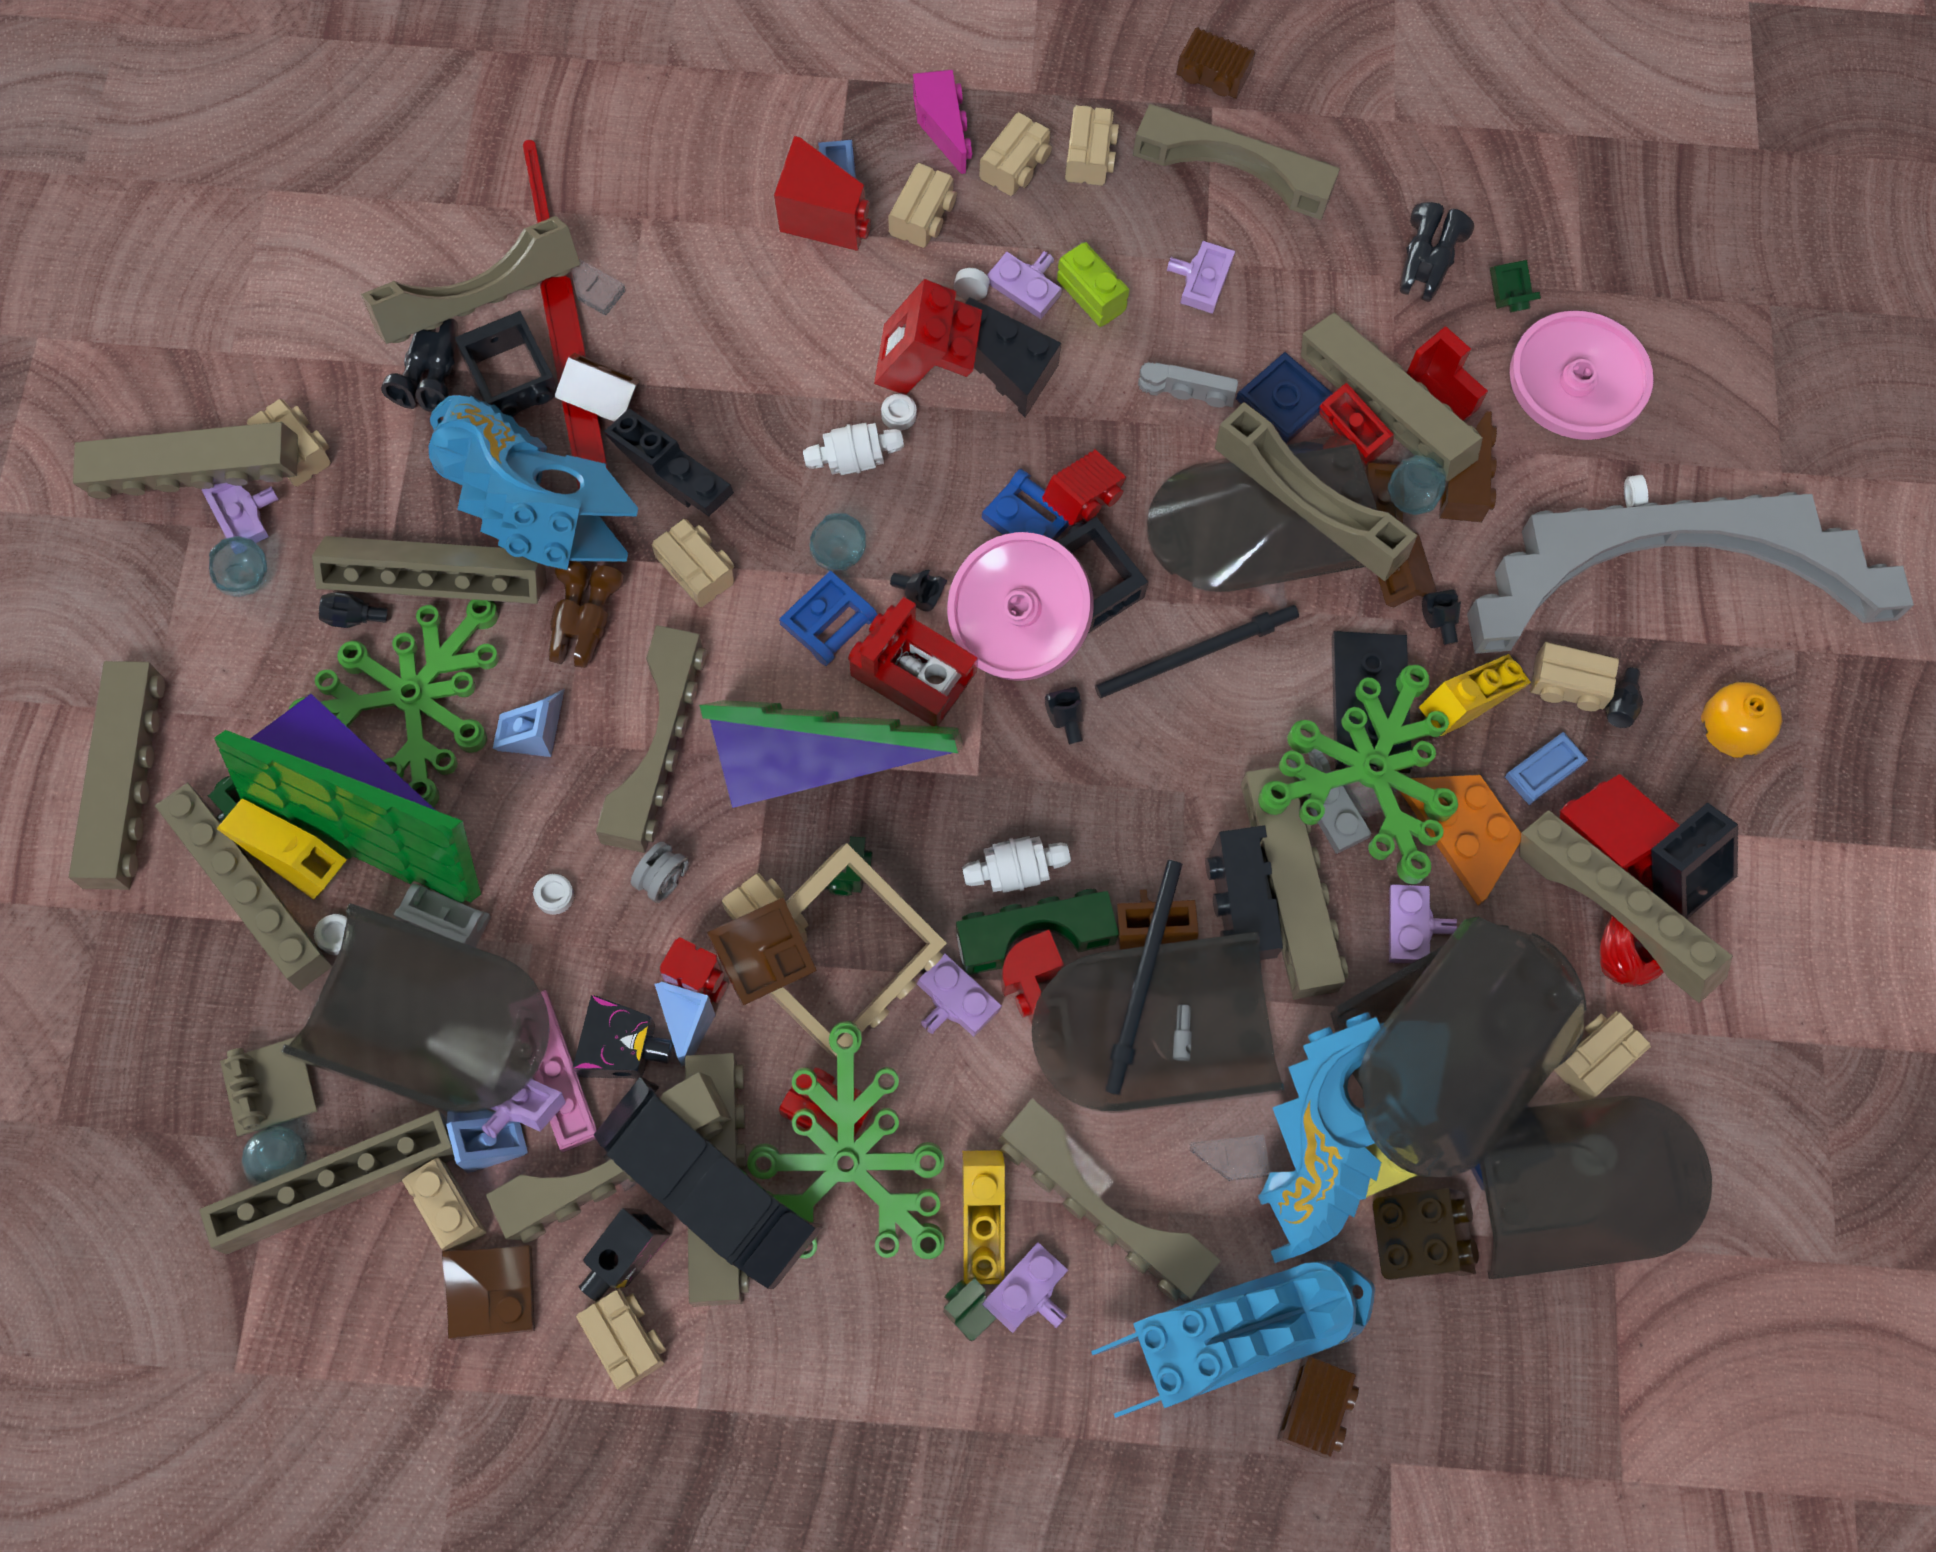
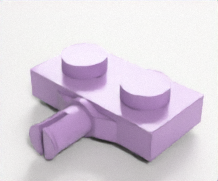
(1204, 275)
(1026, 283)
(238, 510)
(1413, 923)
(956, 998)
(531, 1106)
(1028, 1290)

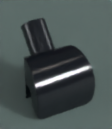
(920, 588)
(1442, 611)
(1066, 711)

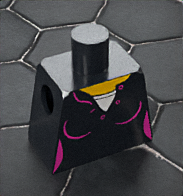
(617, 1042)
(635, 1241)

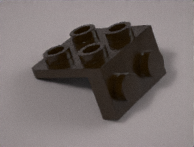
(1425, 1234)

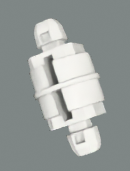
(853, 448)
(1016, 864)

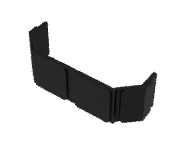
(704, 1187)

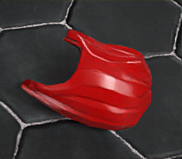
(1625, 957)

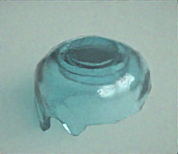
(1417, 485)
(837, 542)
(237, 566)
(272, 1154)

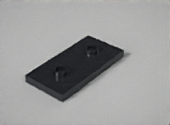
(1360, 657)

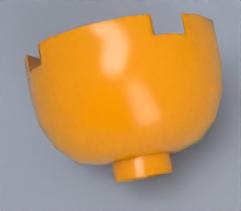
(1742, 719)

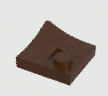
(762, 951)
(489, 1291)

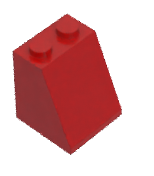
(820, 199)
(1620, 825)

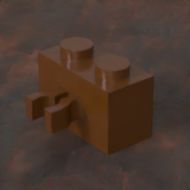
(1135, 919)

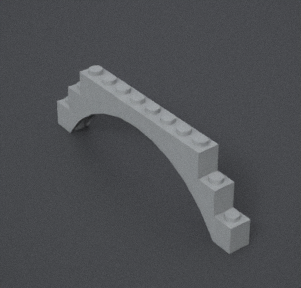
(1772, 529)

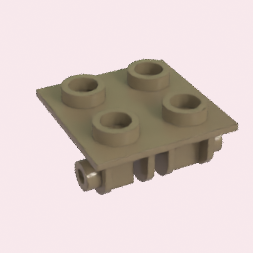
(266, 1088)

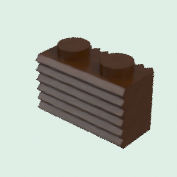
(1215, 63)
(1318, 1408)

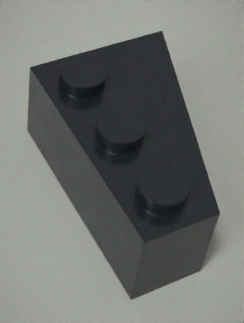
(1014, 356)
(1244, 889)

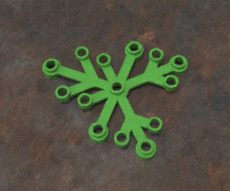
(438, 660)
(1389, 733)
(845, 1113)

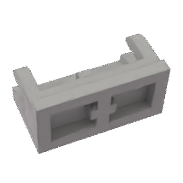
(442, 915)

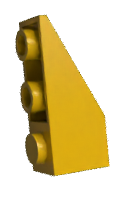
(1475, 692)
(282, 847)
(983, 1216)

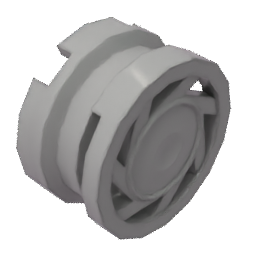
(659, 872)

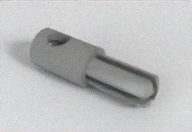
(1182, 1035)

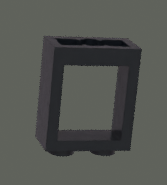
(507, 334)
(1125, 593)
(1696, 858)

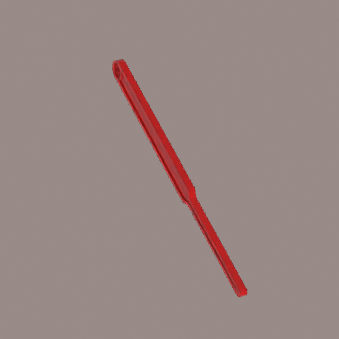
(564, 330)

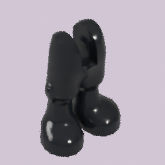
(1427, 262)
(426, 352)

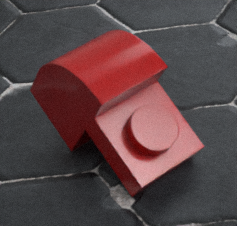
(1026, 966)

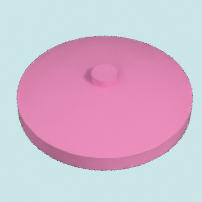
(1581, 375)
(1020, 606)

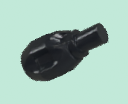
(348, 610)
(1626, 701)

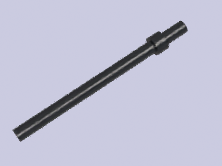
(1260, 625)
(1123, 1052)

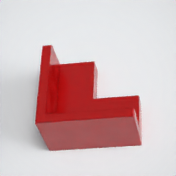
(1440, 369)

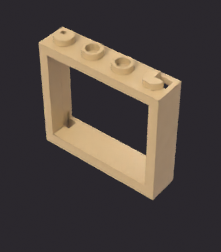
(900, 984)

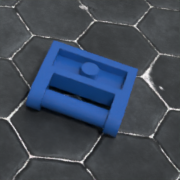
(1012, 515)
(820, 609)

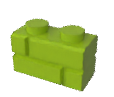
(1092, 284)

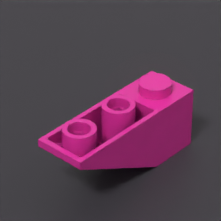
(939, 115)

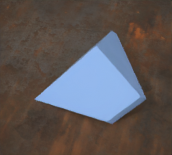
(530, 727)
(687, 1017)
(477, 1150)

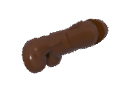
(581, 622)

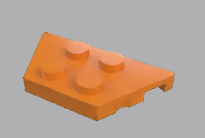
(1477, 836)

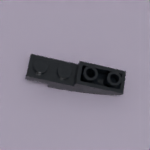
(667, 464)

